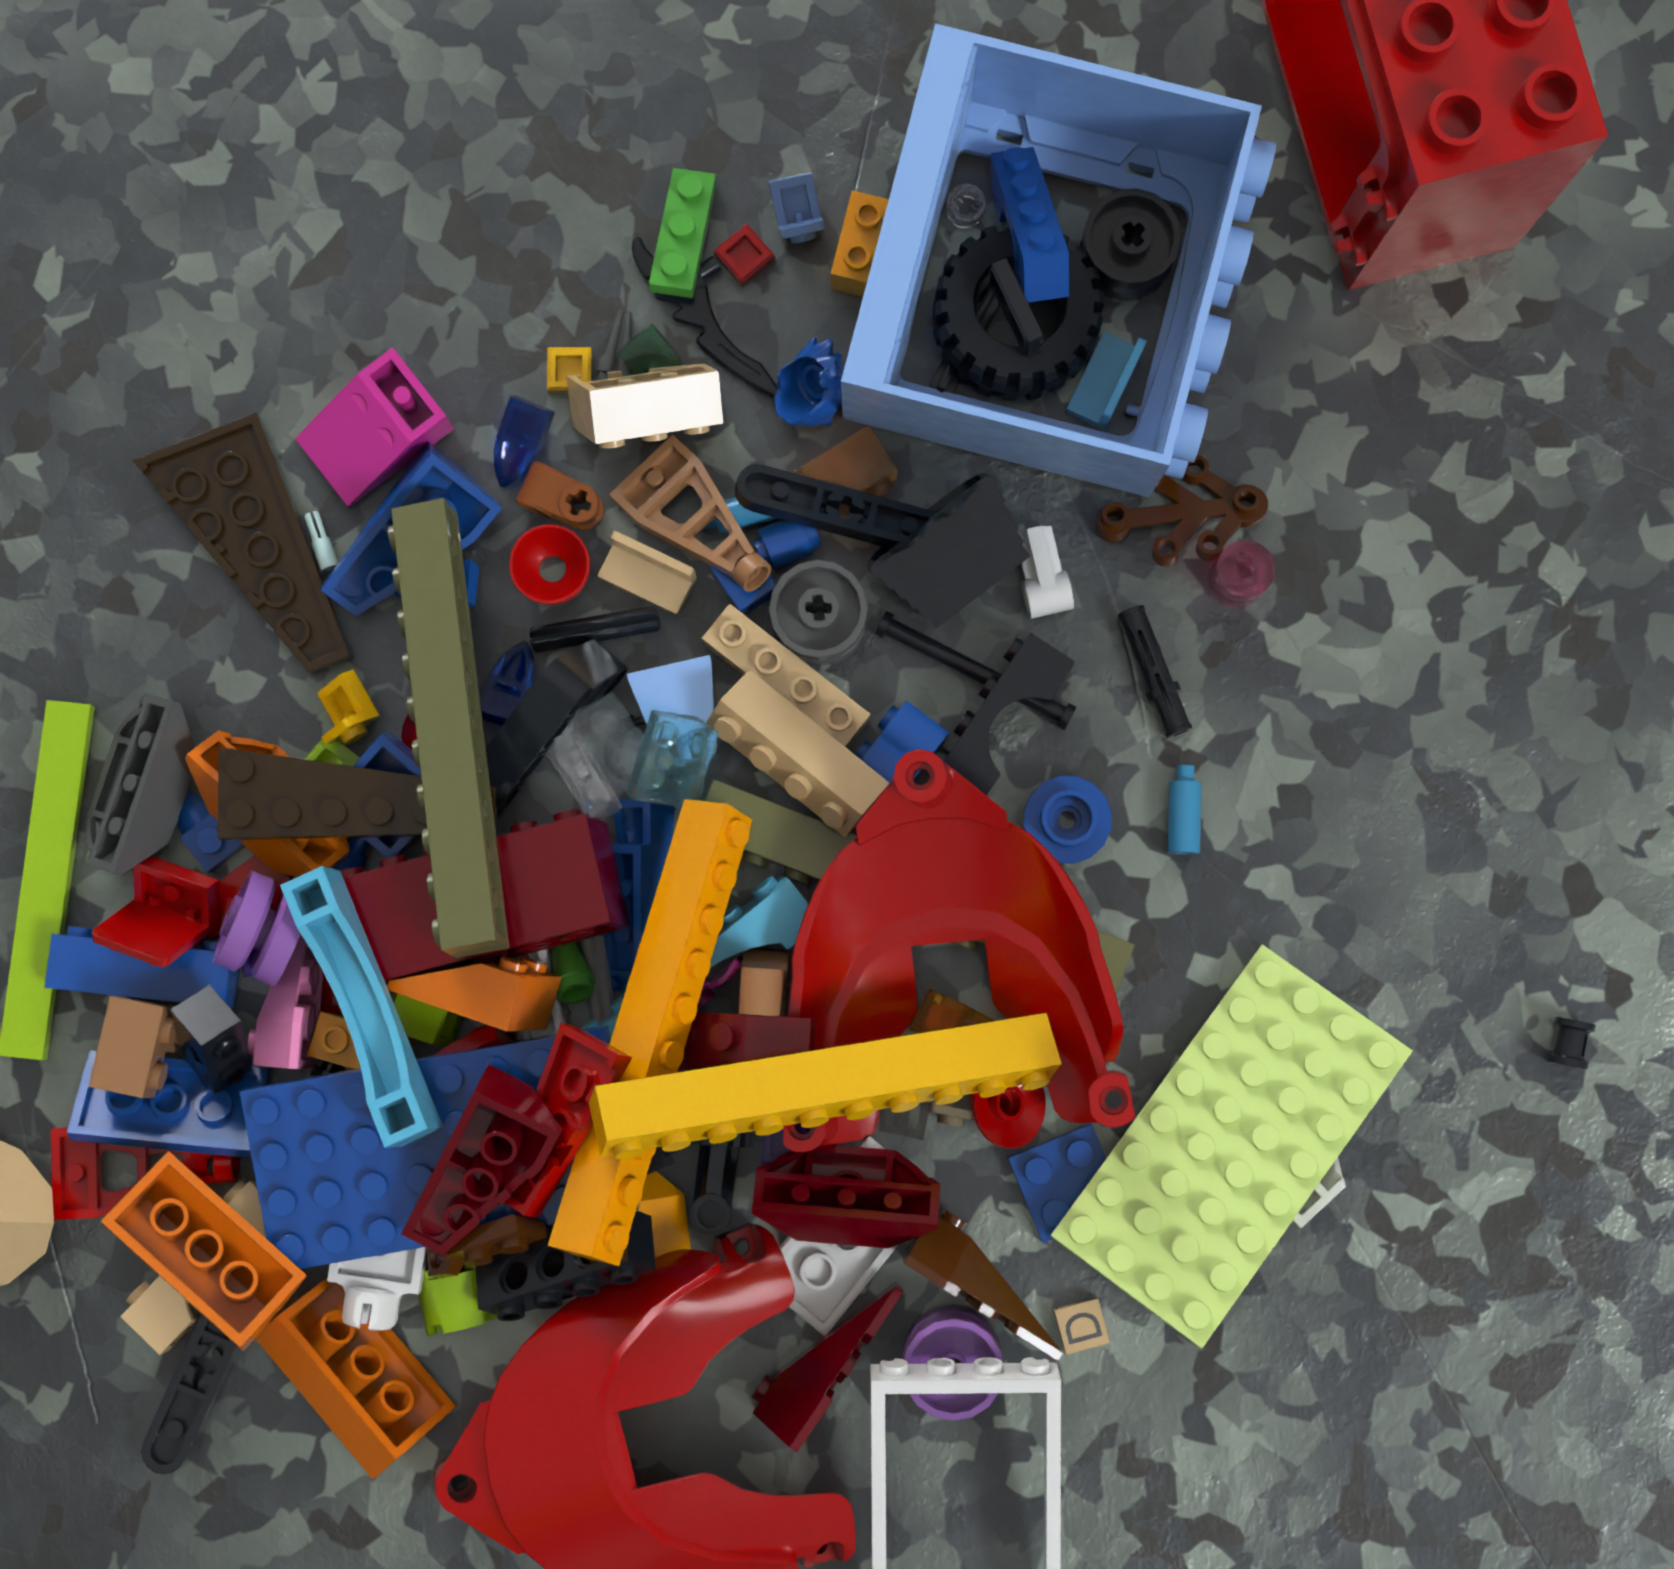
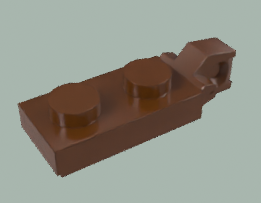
(504, 1235)

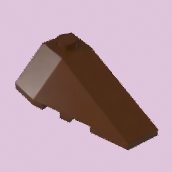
(960, 1266)

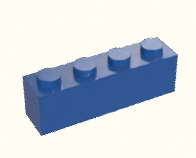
(84, 966)

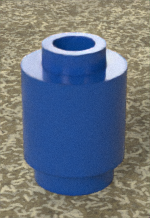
(786, 543)

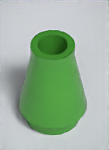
(576, 978)

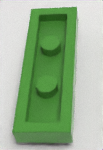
(682, 233)

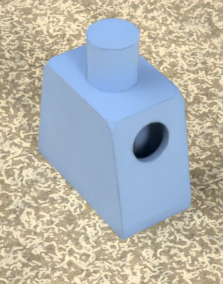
(676, 688)

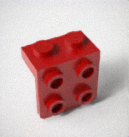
(168, 913)

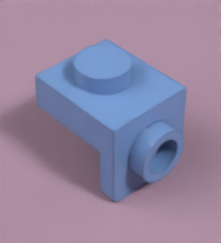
(796, 207)

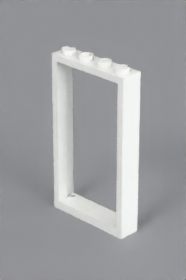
(982, 1376)

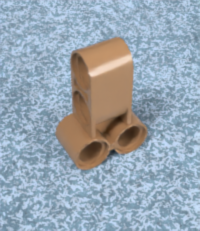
(763, 982)

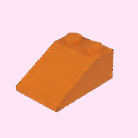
(500, 994)

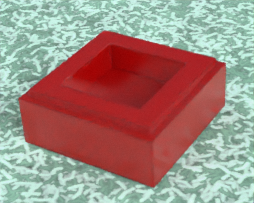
(744, 255)

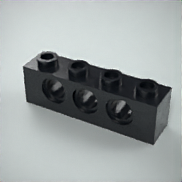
(549, 1275)

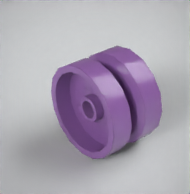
(255, 925)
(949, 1334)

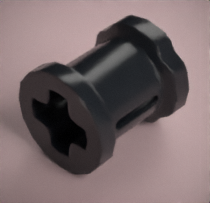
(1571, 1043)

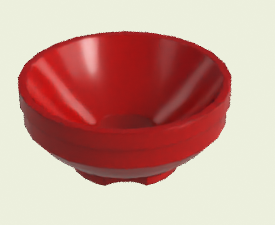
(536, 547)

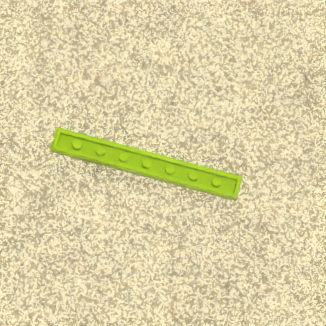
(46, 877)

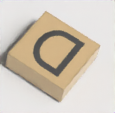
(1081, 1325)

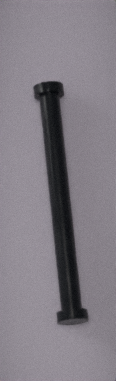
(965, 665)

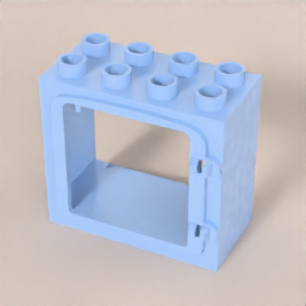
(1089, 129)

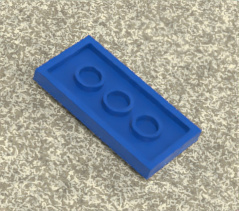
(178, 1118)

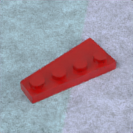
(565, 1087)

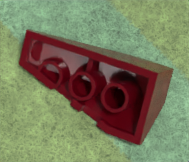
(489, 1155)
(804, 1386)

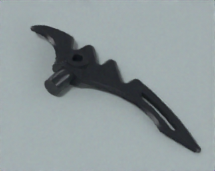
(698, 313)

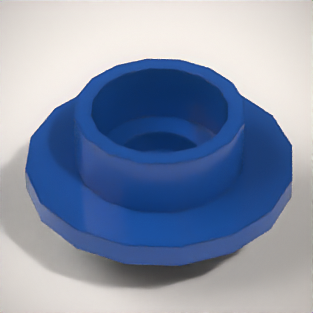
(1084, 803)

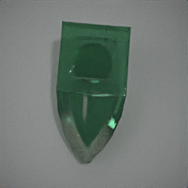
(648, 351)

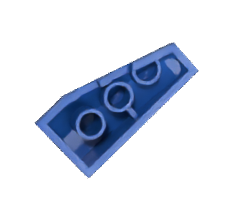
(366, 569)

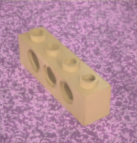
(748, 646)

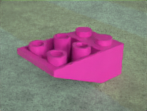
(373, 428)

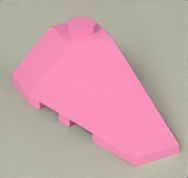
(289, 1014)

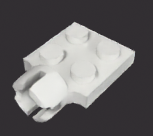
(379, 1283)

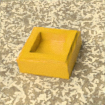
(567, 361)

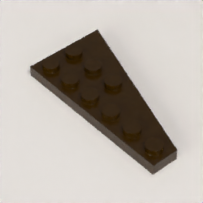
(244, 516)

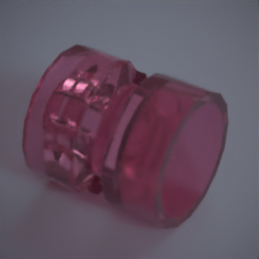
(1241, 574)

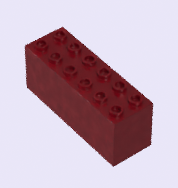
(555, 888)

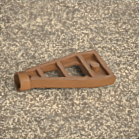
(664, 477)

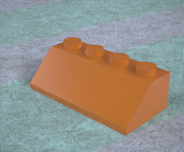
(204, 1250)
(355, 1378)

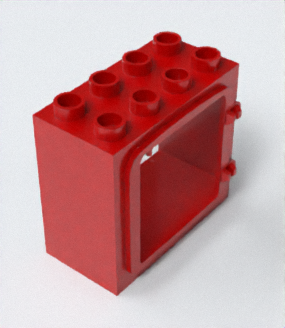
(1434, 122)

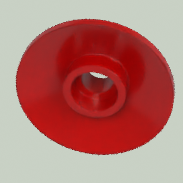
(1014, 1121)

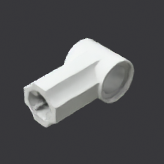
(1044, 585)

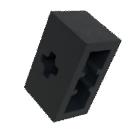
(212, 1039)

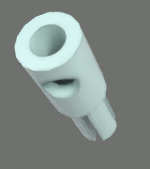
(321, 546)

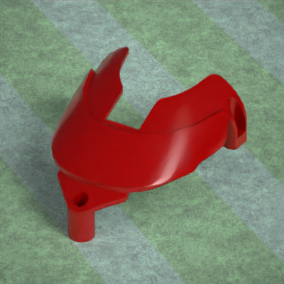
(947, 870)
(551, 1451)

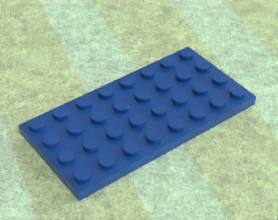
(328, 1179)

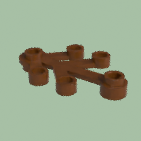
(1189, 512)

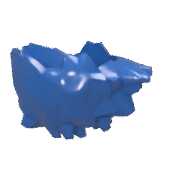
(810, 386)

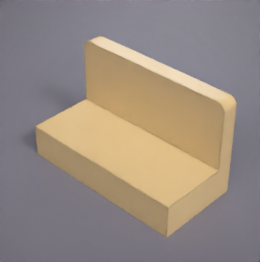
(647, 574)

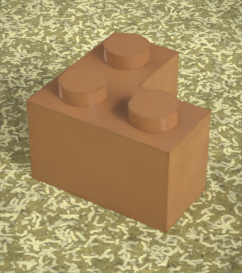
(134, 1047)

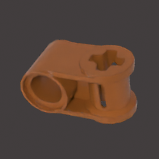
(555, 494)

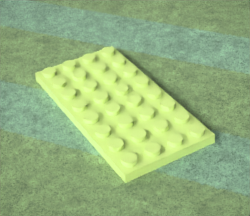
(1231, 1145)

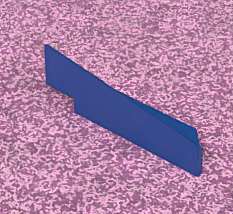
(640, 853)

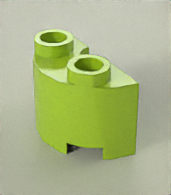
(451, 1303)

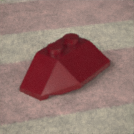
(738, 1038)
(847, 1196)

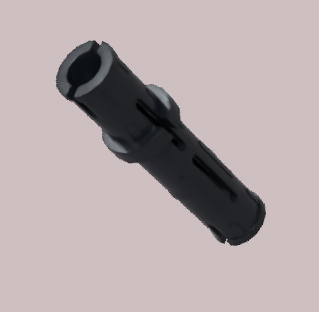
(1175, 720)

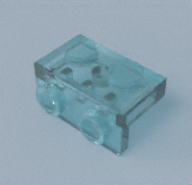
(672, 759)

